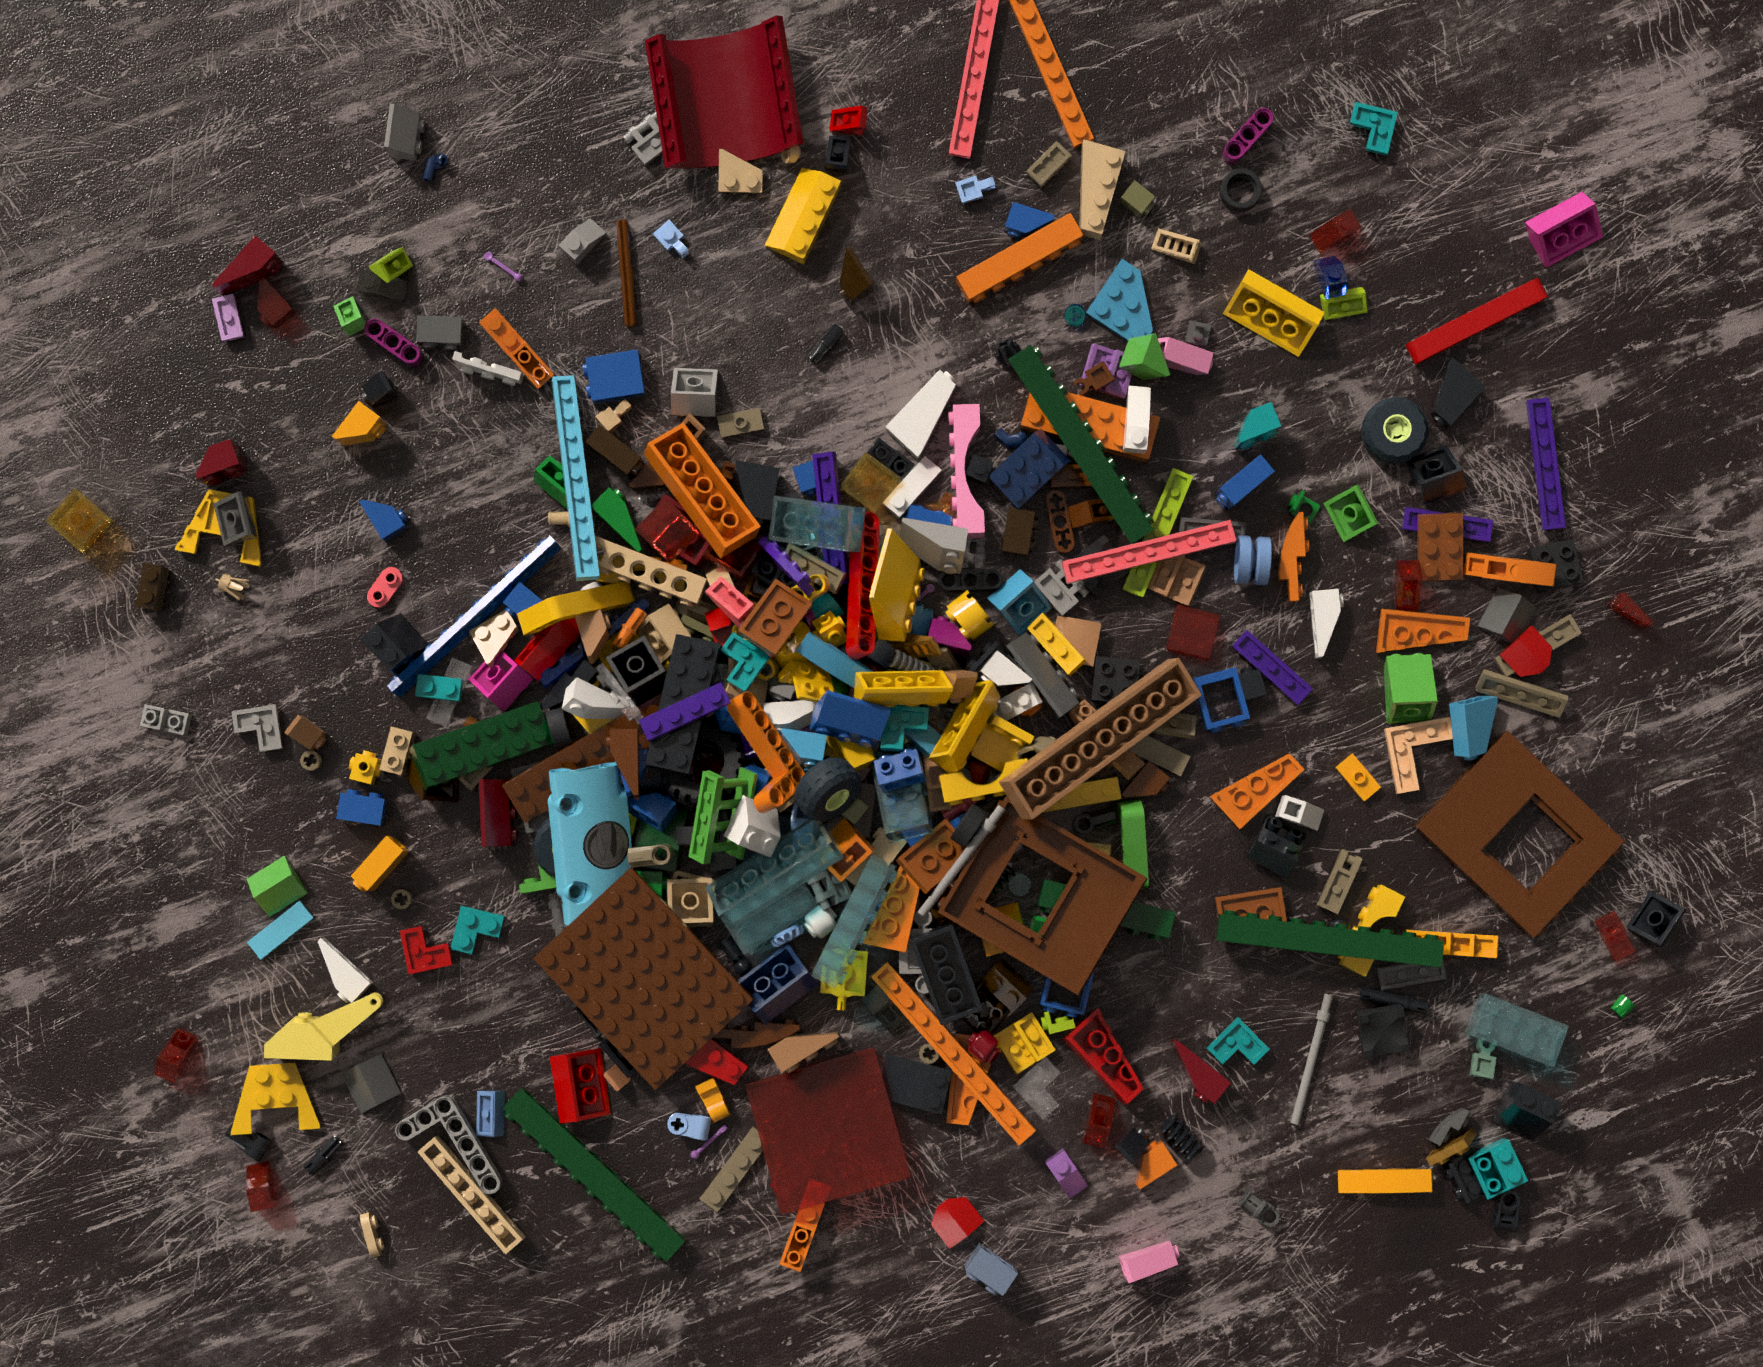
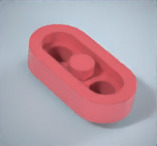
(386, 588)

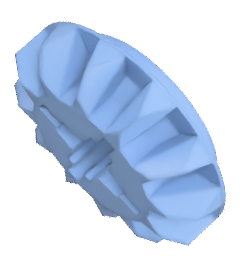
(787, 935)

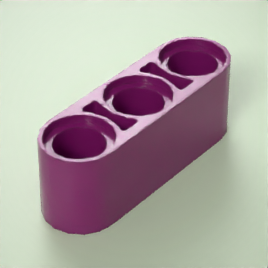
(1251, 126)
(386, 335)

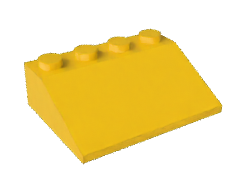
(895, 588)

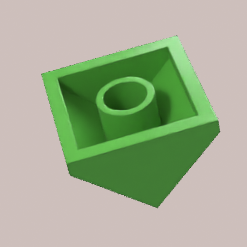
(1144, 358)
(1350, 513)
(276, 886)

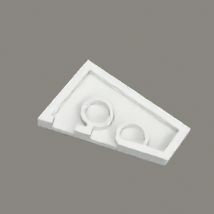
(489, 372)

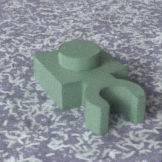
(1482, 1063)

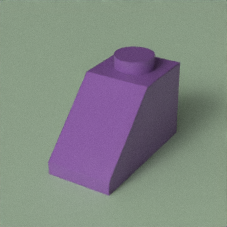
(1066, 1173)

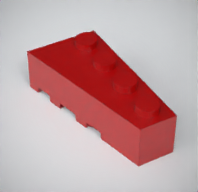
(1101, 1053)
(718, 1062)

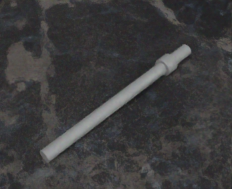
(988, 825)
(1323, 1016)

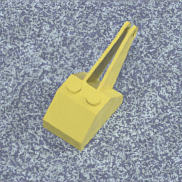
(319, 1037)

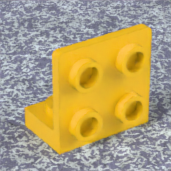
(808, 679)
(1000, 743)

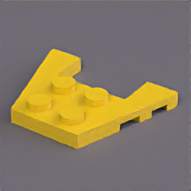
(206, 521)
(272, 1088)

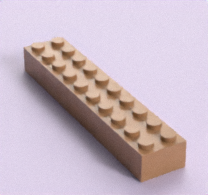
(1100, 738)

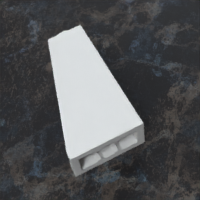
(921, 414)

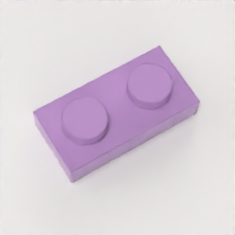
(228, 318)

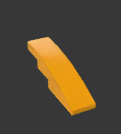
(1465, 944)
(1385, 1181)

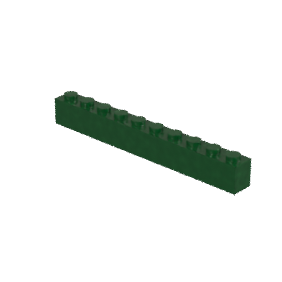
(1081, 444)
(1330, 940)
(594, 1174)

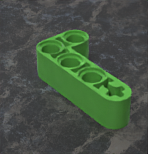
(1134, 836)

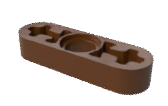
(1051, 507)

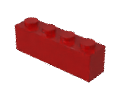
(548, 647)

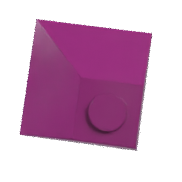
(948, 634)

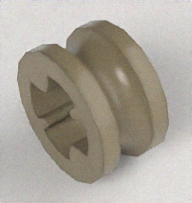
(313, 766)
(405, 893)
(926, 1059)

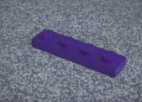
(1473, 527)
(783, 561)
(1272, 667)
(684, 712)

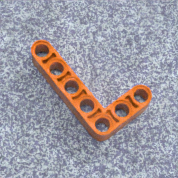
(770, 750)

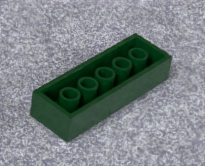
(481, 745)
(1140, 918)

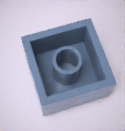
(990, 1269)

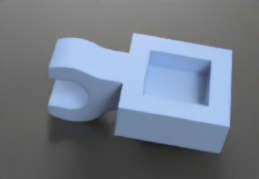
(971, 189)
(671, 238)

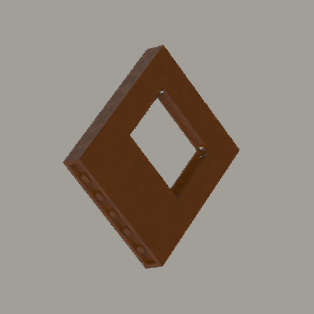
(1486, 802)
(1081, 919)

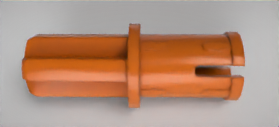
(629, 628)

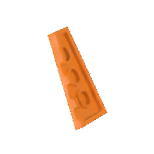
(1252, 793)
(895, 916)
(961, 1099)

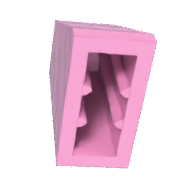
(1185, 356)
(1148, 1261)

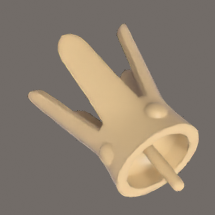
(231, 586)

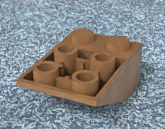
(797, 1047)

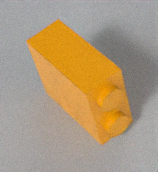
(379, 864)

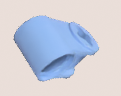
(694, 1125)

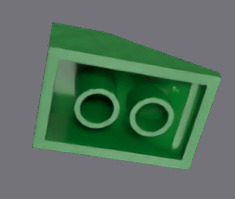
(614, 512)

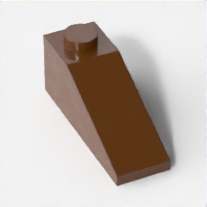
(625, 752)

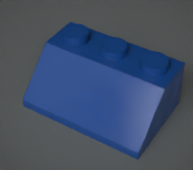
(849, 719)

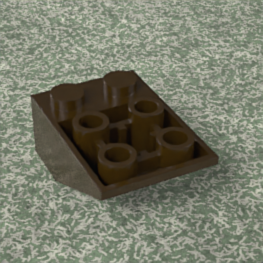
(1000, 995)

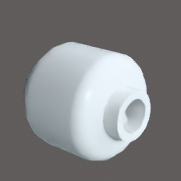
(820, 922)

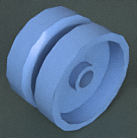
(1252, 560)

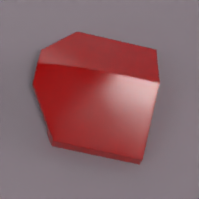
(1528, 653)
(955, 1220)

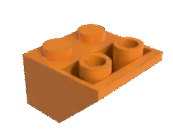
(853, 847)

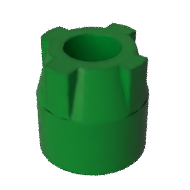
(1622, 1006)

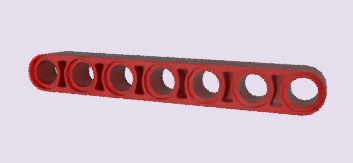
(1476, 321)
(862, 569)

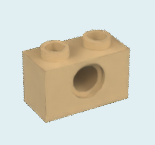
(397, 751)

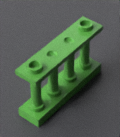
(707, 813)

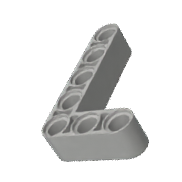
(457, 1137)

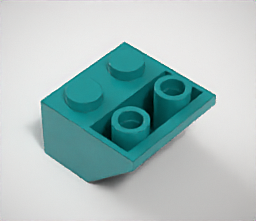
(1258, 424)
(1497, 1168)

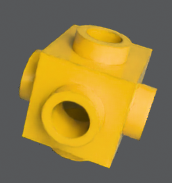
(828, 626)
(357, 767)

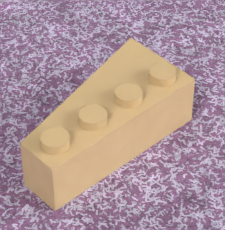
(1098, 181)

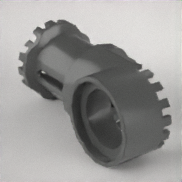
(1259, 1209)

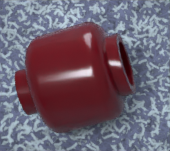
(984, 1047)

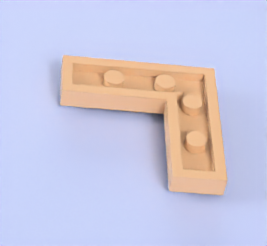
(1399, 744)

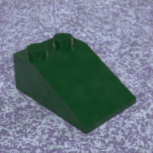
(650, 836)

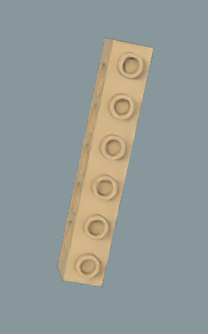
(695, 583)
(469, 1193)

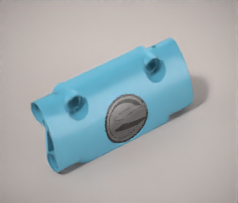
(587, 833)

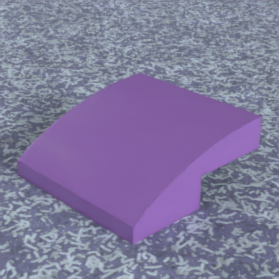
(1112, 359)

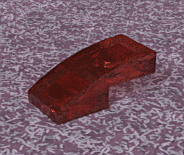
(1614, 936)

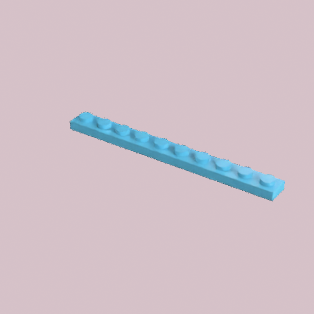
(575, 478)

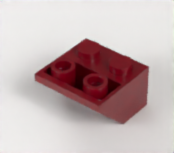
(220, 462)

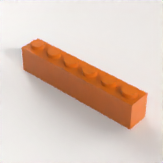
(1019, 258)

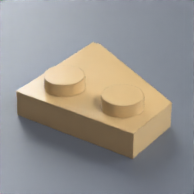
(738, 175)

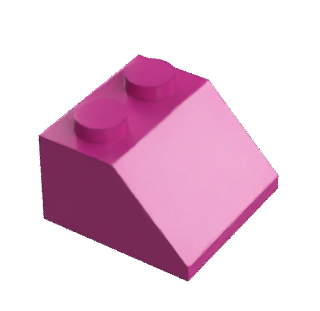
(501, 681)

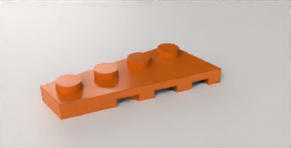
(1417, 629)

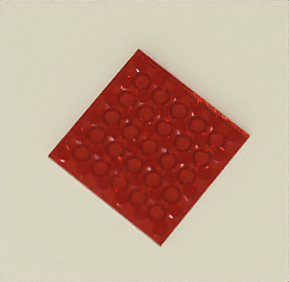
(827, 1131)

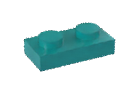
(439, 687)

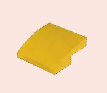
(1024, 1043)

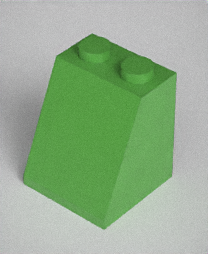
(1409, 688)

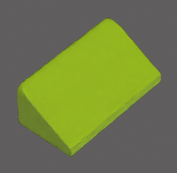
(391, 265)
(1346, 305)

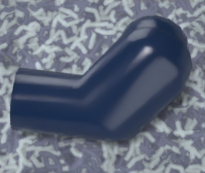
(434, 164)
(1010, 441)

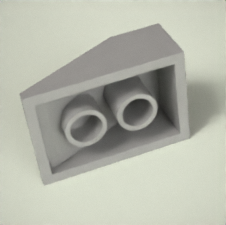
(936, 543)

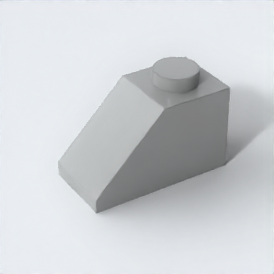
(581, 240)

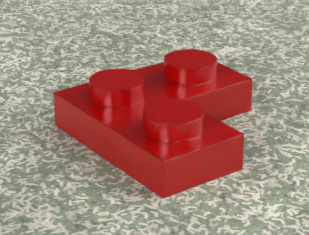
(418, 956)

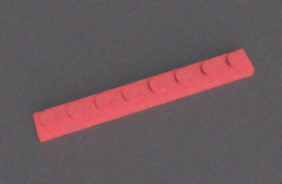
(973, 78)
(1148, 551)

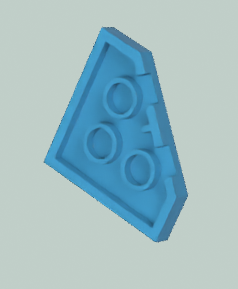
(1123, 303)

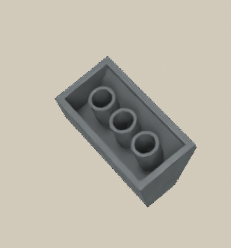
(1046, 680)

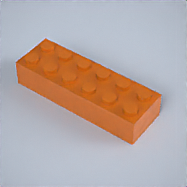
(1104, 418)
(702, 490)

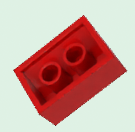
(580, 1085)

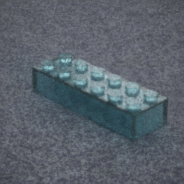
(767, 879)
(853, 920)

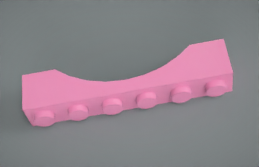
(966, 426)

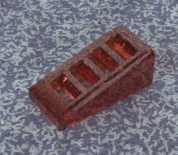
(1627, 607)

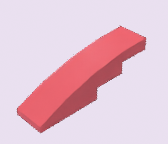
(730, 601)

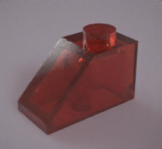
(1335, 231)
(272, 306)
(1407, 585)
(1099, 1120)
(260, 1187)

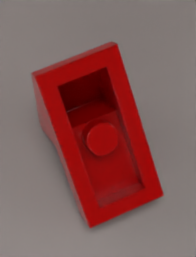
(849, 120)
(719, 625)

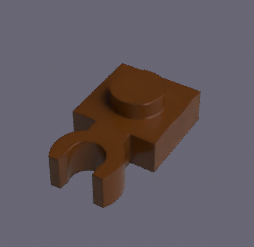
(1097, 377)
(728, 471)

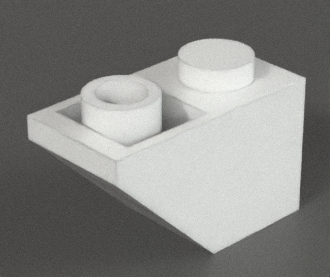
(1299, 812)

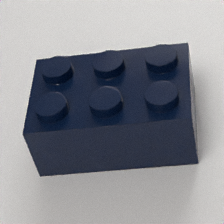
(1029, 468)
(777, 983)

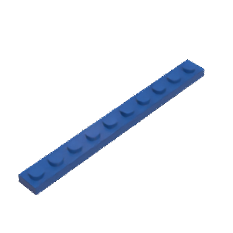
(475, 616)

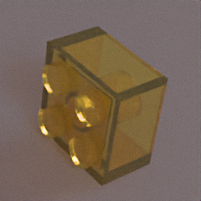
(869, 483)
(79, 520)

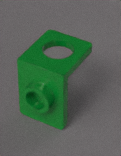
(1297, 500)

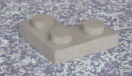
(264, 721)

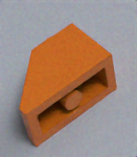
(1154, 1163)

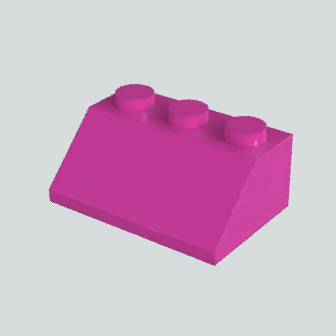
(1564, 229)

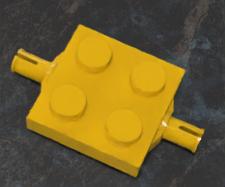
(853, 983)

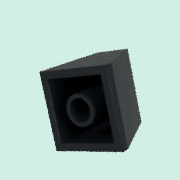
(759, 487)
(395, 643)
(638, 670)
(1526, 1110)

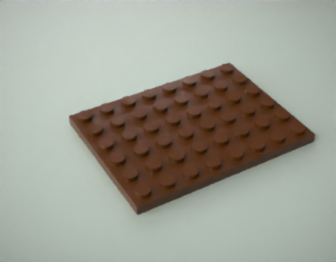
(643, 978)

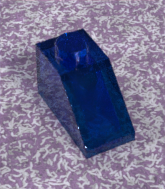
(1331, 276)

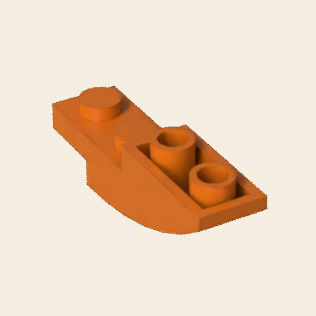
(516, 348)
(1293, 547)
(1510, 569)
(801, 1237)

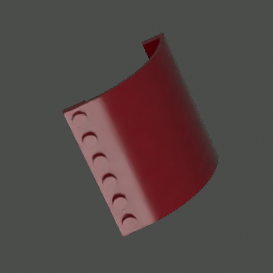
(724, 95)

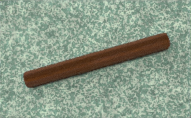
(626, 273)

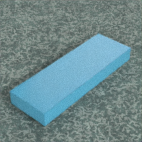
(280, 930)

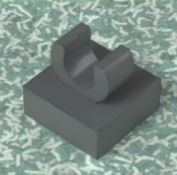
(1198, 333)

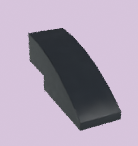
(556, 696)

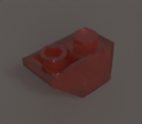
(175, 1055)

